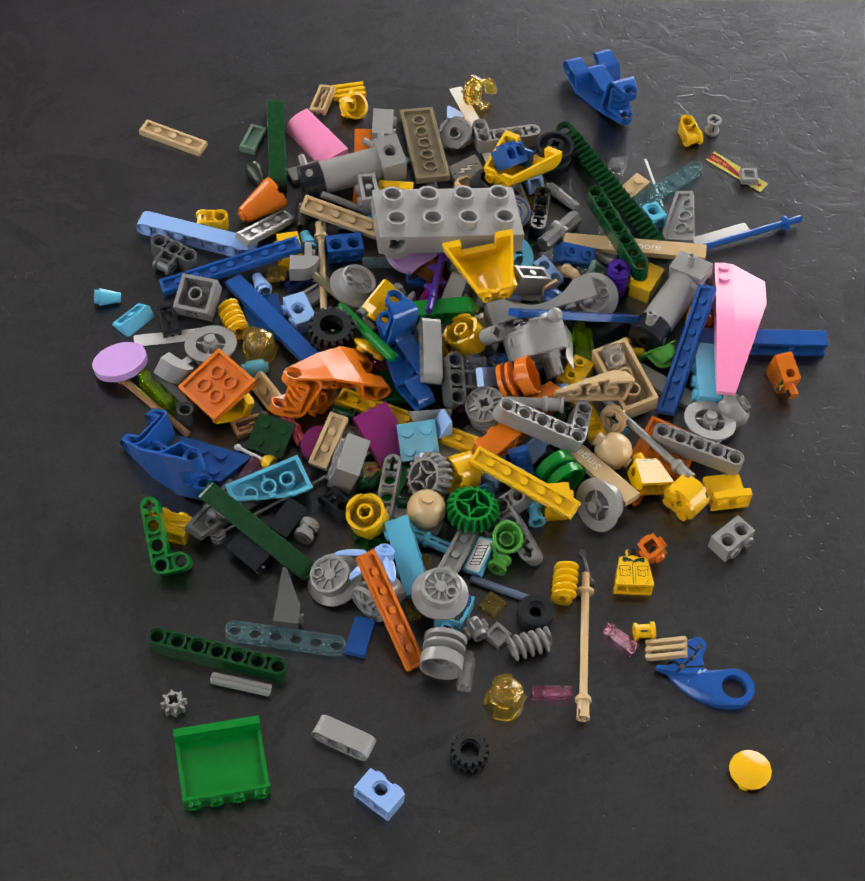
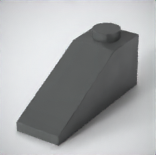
(287, 607)

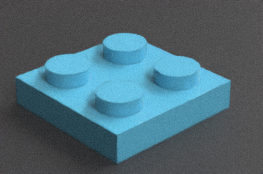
(416, 439)

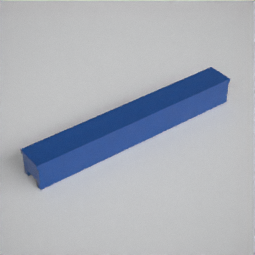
(781, 341)

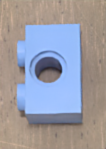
(297, 311)
(383, 805)

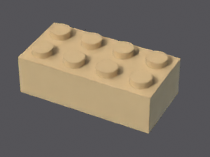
(642, 394)

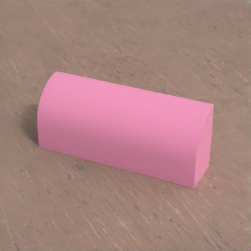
(314, 137)

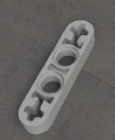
(391, 489)

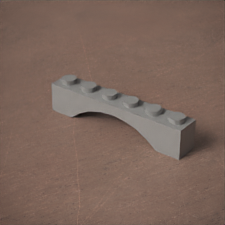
(579, 291)

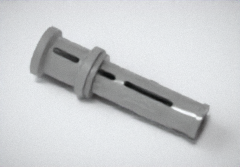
(545, 403)

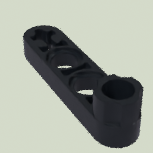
(534, 230)

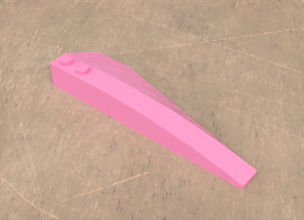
(736, 319)

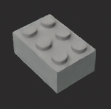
(347, 462)

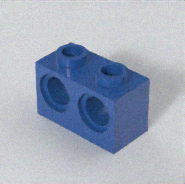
(509, 155)
(344, 247)
(573, 254)

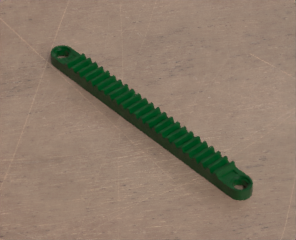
(614, 190)

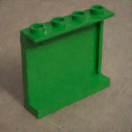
(221, 763)

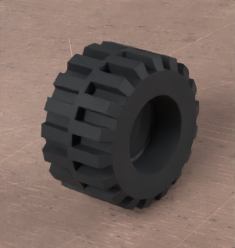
(331, 319)

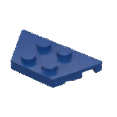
(219, 461)

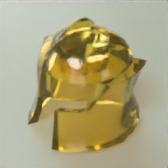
(473, 91)
(259, 344)
(507, 694)

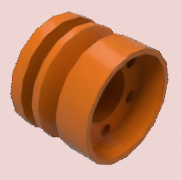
(518, 378)

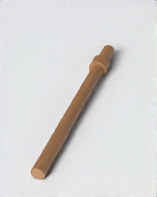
(152, 404)

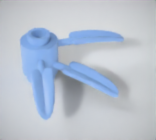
(385, 554)

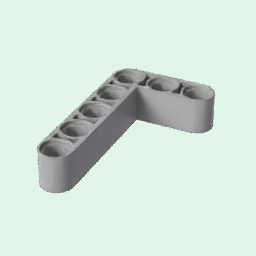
(545, 427)

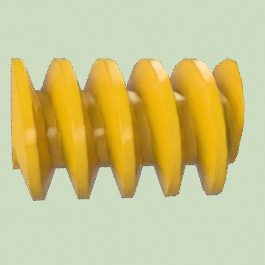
(233, 317)
(564, 582)

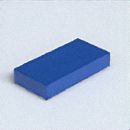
(360, 637)

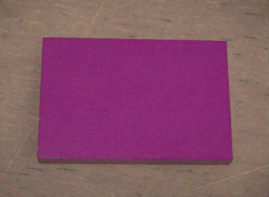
(380, 428)

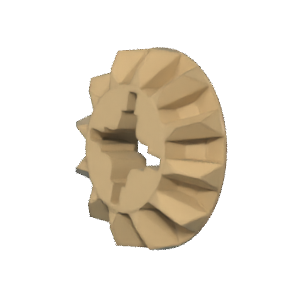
(607, 421)

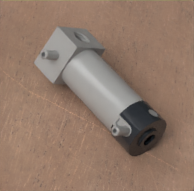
(341, 172)
(671, 302)

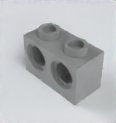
(730, 536)

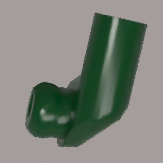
(366, 484)

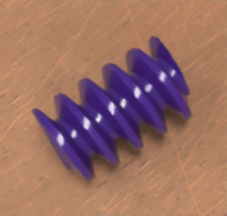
(619, 273)

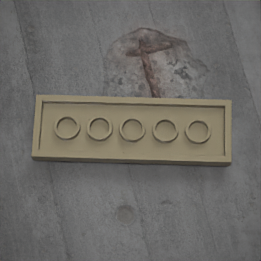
(424, 145)

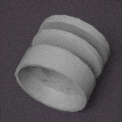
(480, 406)
(365, 602)
(443, 653)

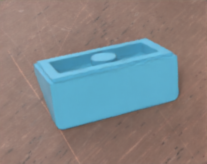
(134, 319)

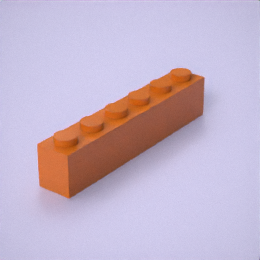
(502, 437)

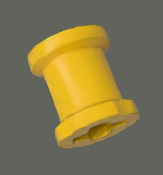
(637, 634)

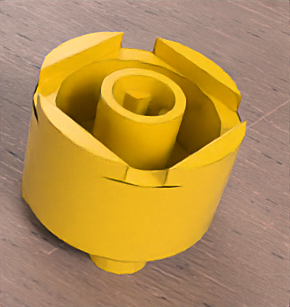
(464, 335)
(463, 472)
(685, 497)
(363, 505)

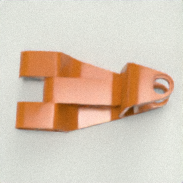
(327, 370)

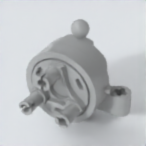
(539, 338)

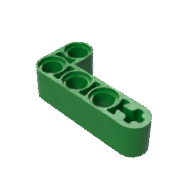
(446, 308)
(160, 535)

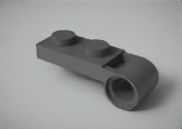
(182, 403)

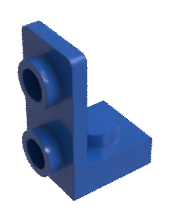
(522, 458)

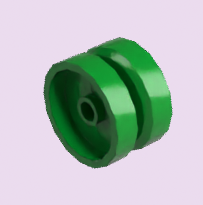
(560, 468)

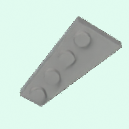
(680, 220)

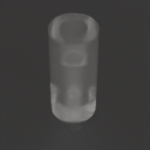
(465, 681)

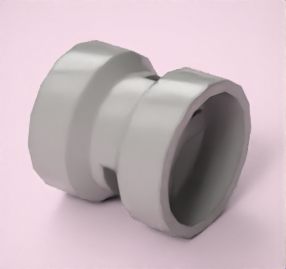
(306, 531)

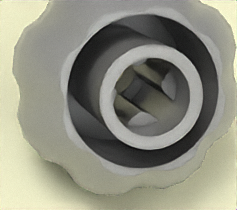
(735, 407)

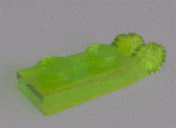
(156, 391)

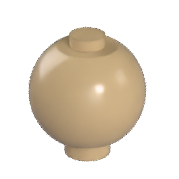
(613, 449)
(426, 509)

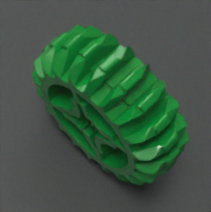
(483, 514)

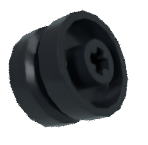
(560, 142)

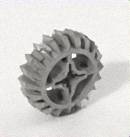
(430, 472)

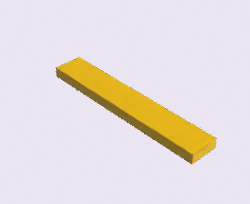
(524, 483)

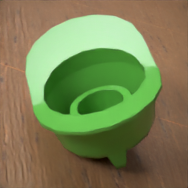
(661, 356)

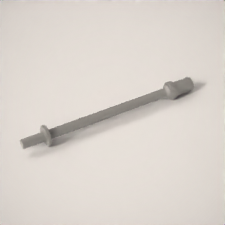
(676, 465)

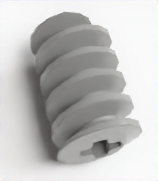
(529, 643)

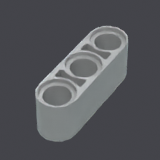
(344, 737)

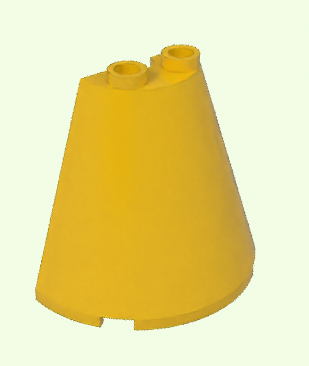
(519, 173)
(487, 266)

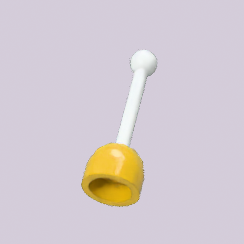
(266, 460)

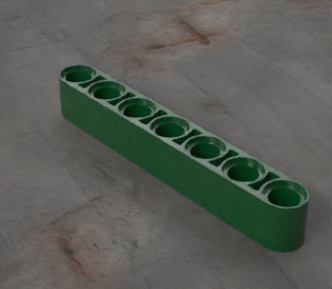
(276, 143)
(617, 233)
(257, 530)
(224, 662)

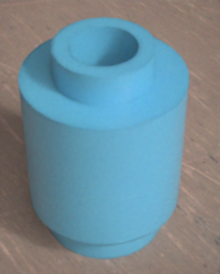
(254, 366)

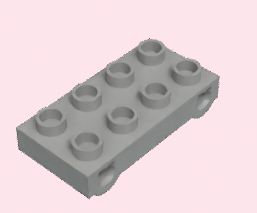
(428, 216)

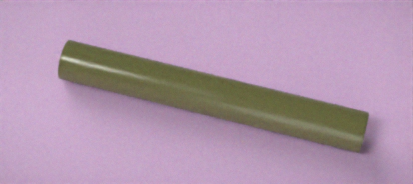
(320, 280)

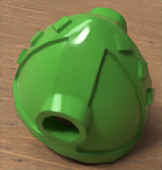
(506, 537)

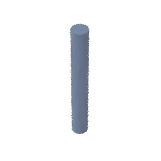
(497, 587)

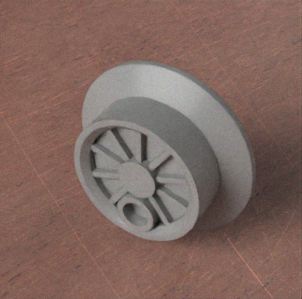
(353, 285)
(606, 298)
(207, 340)
(707, 421)
(600, 504)
(330, 580)
(439, 593)

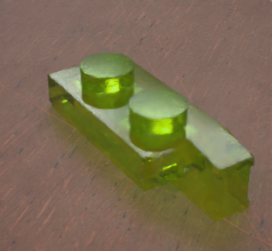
(583, 340)

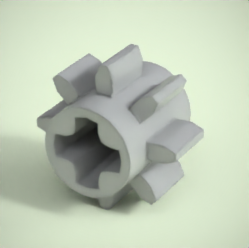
(476, 628)
(173, 703)

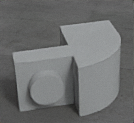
(304, 266)
(174, 369)

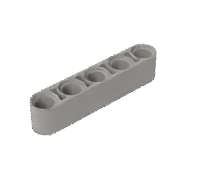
(698, 449)

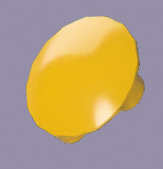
(363, 346)
(750, 770)

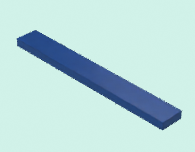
(236, 263)
(576, 315)
(270, 317)
(686, 350)

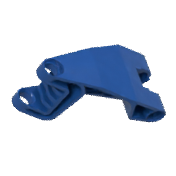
(602, 85)
(399, 337)
(173, 466)

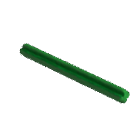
(370, 335)

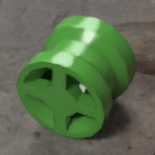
(499, 563)

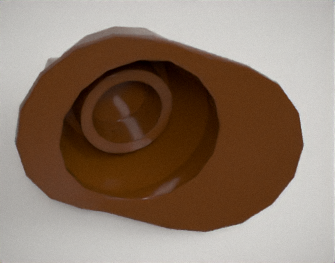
(425, 272)

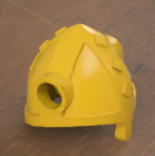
(353, 105)

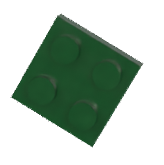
(271, 436)

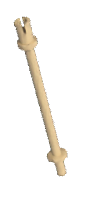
(319, 237)
(583, 699)

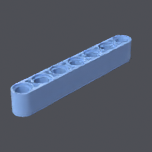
(191, 234)

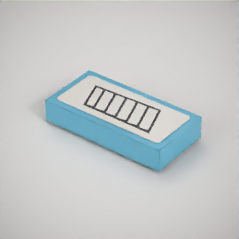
(478, 557)

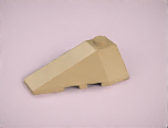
(602, 387)

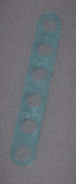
(667, 189)
(286, 634)

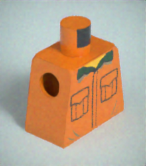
(784, 374)

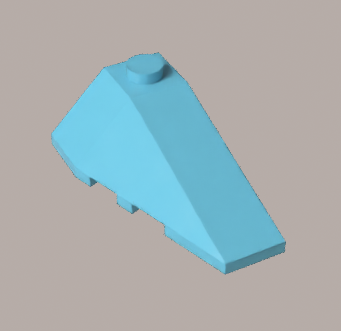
(276, 481)

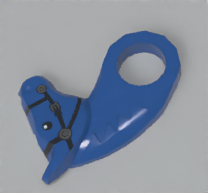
(703, 684)

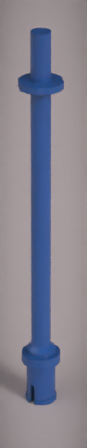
(784, 223)

